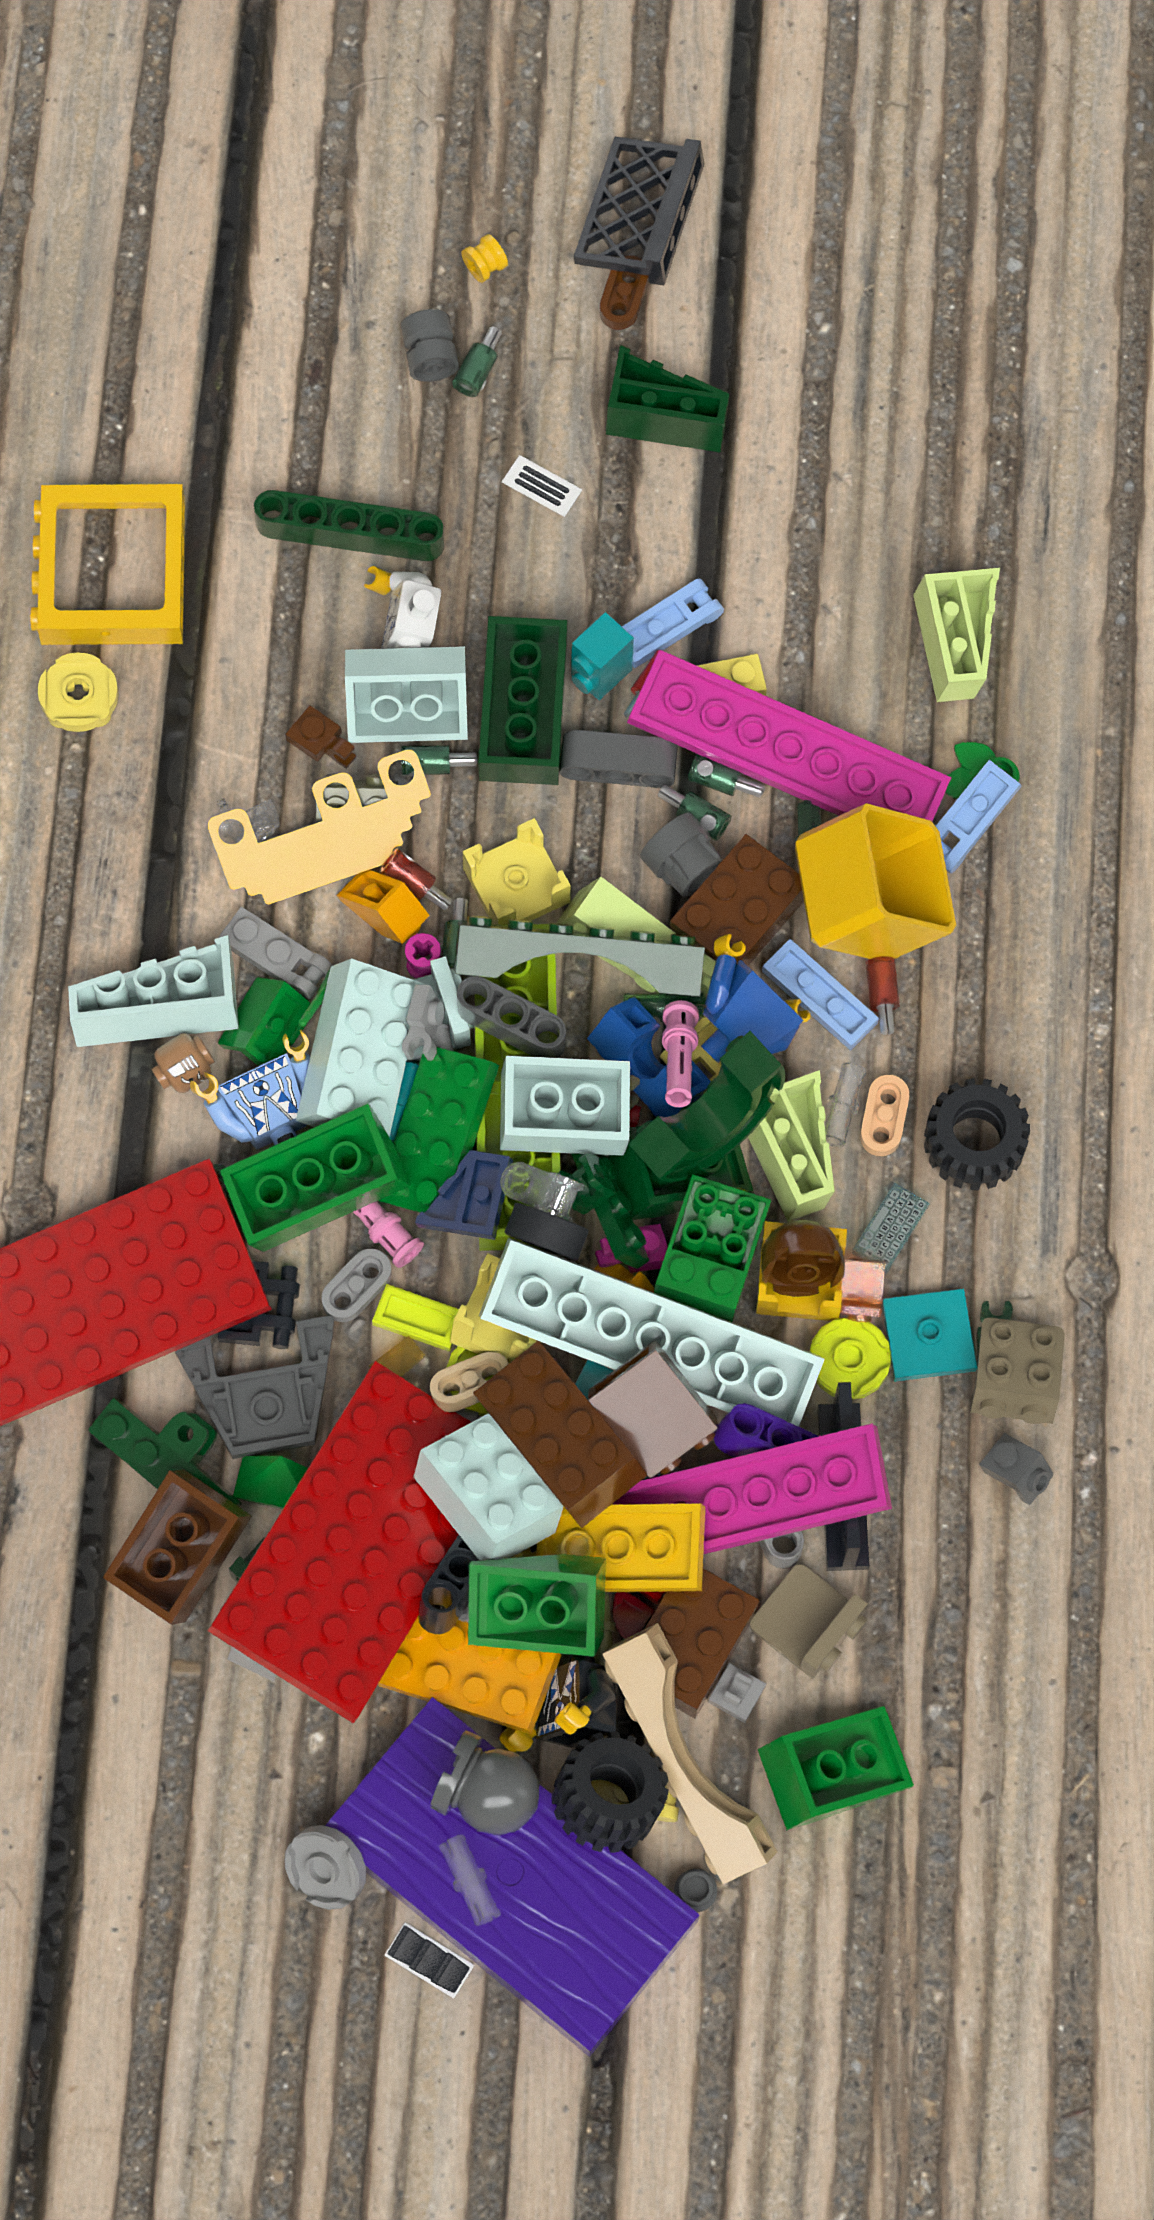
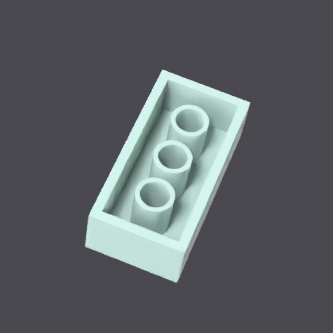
(358, 1044)

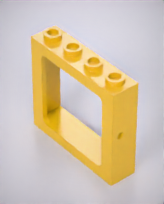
(108, 626)

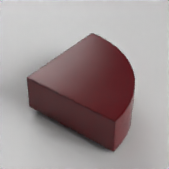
(630, 1614)

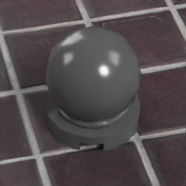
(490, 1788)

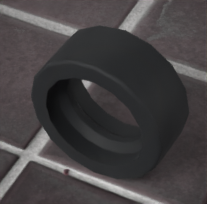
(546, 1231)

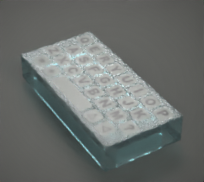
(891, 1226)

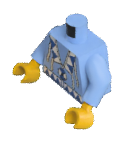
(261, 1102)

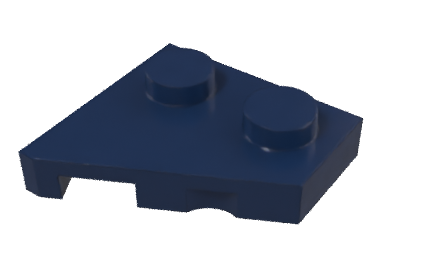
(470, 1199)

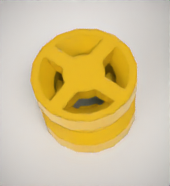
(484, 258)

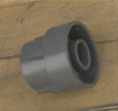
(681, 854)

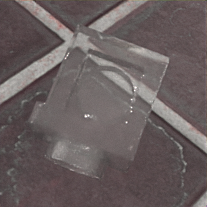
(262, 819)

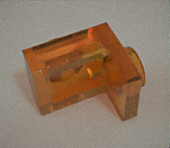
(862, 1289)

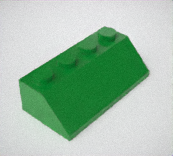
(314, 1178)

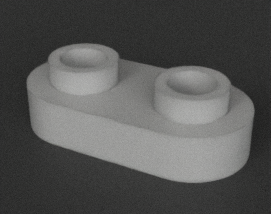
(355, 1286)

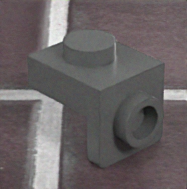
(1018, 1467)

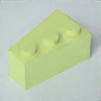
(956, 629)
(605, 906)
(795, 1148)

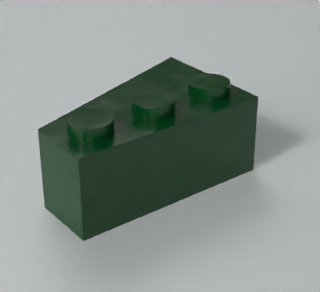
(664, 407)

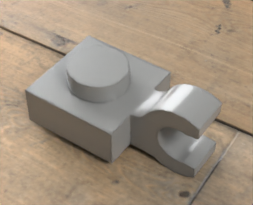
(423, 1017)

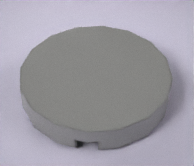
(325, 1867)

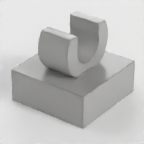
(737, 1693)

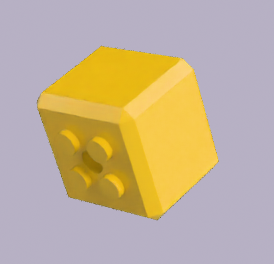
(875, 883)

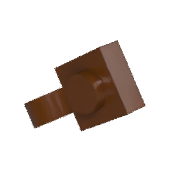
(318, 736)

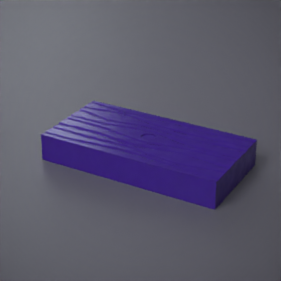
(574, 1923)

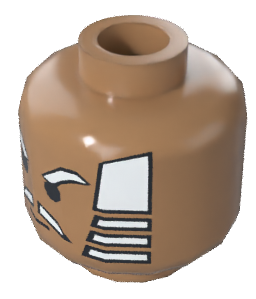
(181, 1062)

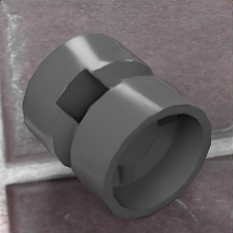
(430, 345)

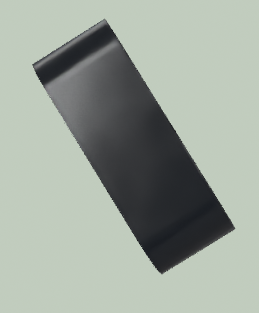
(447, 1590)

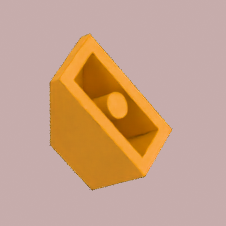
(384, 905)

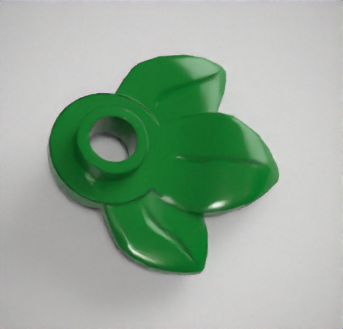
(972, 759)

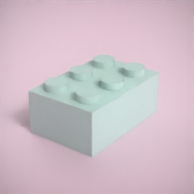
(406, 694)
(565, 1105)
(488, 1490)

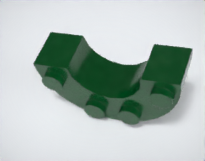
(719, 1119)

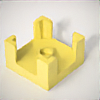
(517, 877)
(480, 1335)

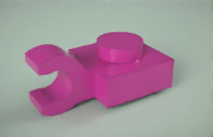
(655, 1248)

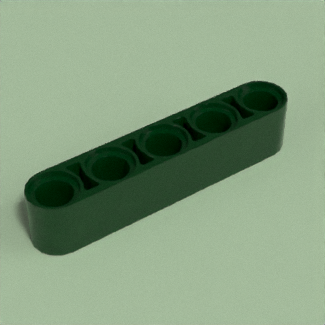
(336, 512)

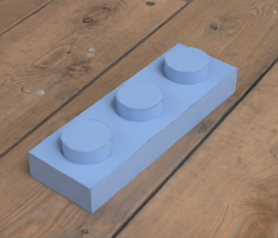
(820, 994)

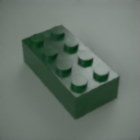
(523, 700)

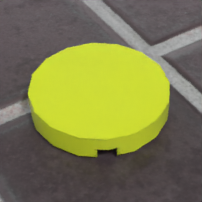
(852, 1354)

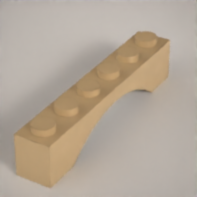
(728, 1832)

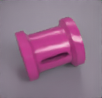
(423, 945)

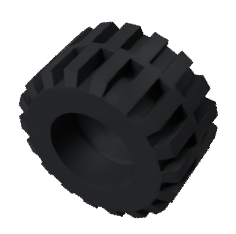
(981, 1103)
(625, 1766)

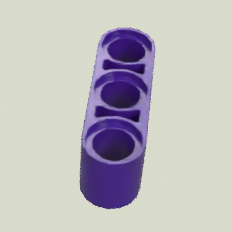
(756, 1431)

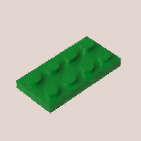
(440, 1123)

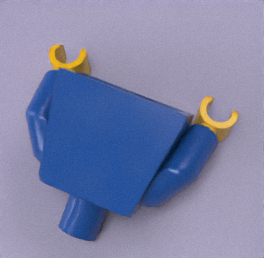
(744, 1003)

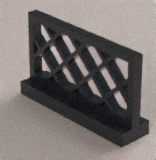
(669, 220)
(848, 1539)

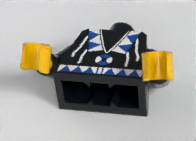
(575, 1707)

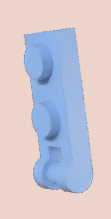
(671, 620)
(975, 811)

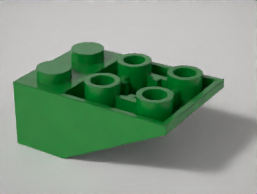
(712, 1247)

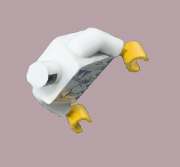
(411, 607)

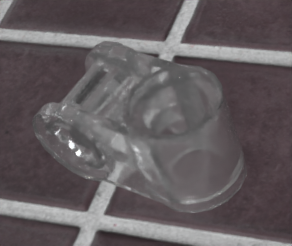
(545, 1190)

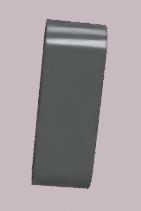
(618, 759)
(500, 1002)

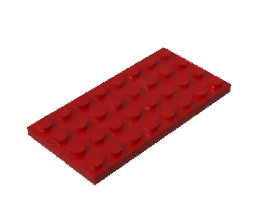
(121, 1289)
(347, 1552)

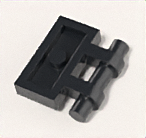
(280, 1324)

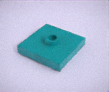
(929, 1335)

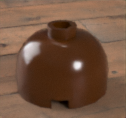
(802, 1258)

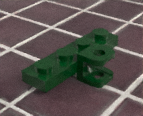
(610, 1205)
(157, 1453)

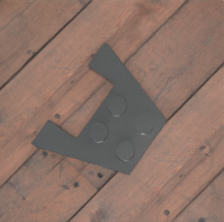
(269, 1406)

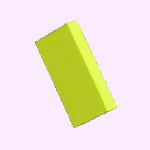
(415, 1317)

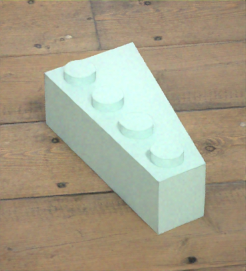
(158, 999)

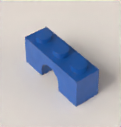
(627, 1036)

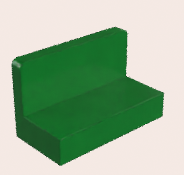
(263, 1019)

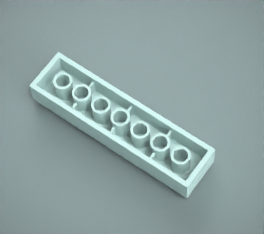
(616, 1320)

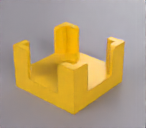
(820, 1306)

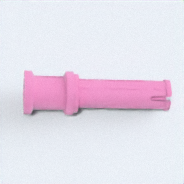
(680, 1041)
(386, 1229)

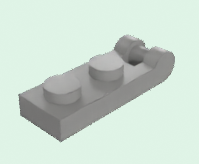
(275, 952)

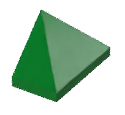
(268, 1480)

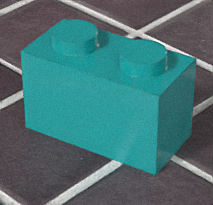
(601, 657)

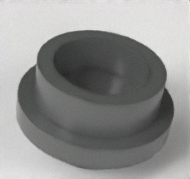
(696, 1889)

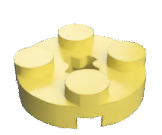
(87, 712)

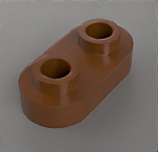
(622, 296)

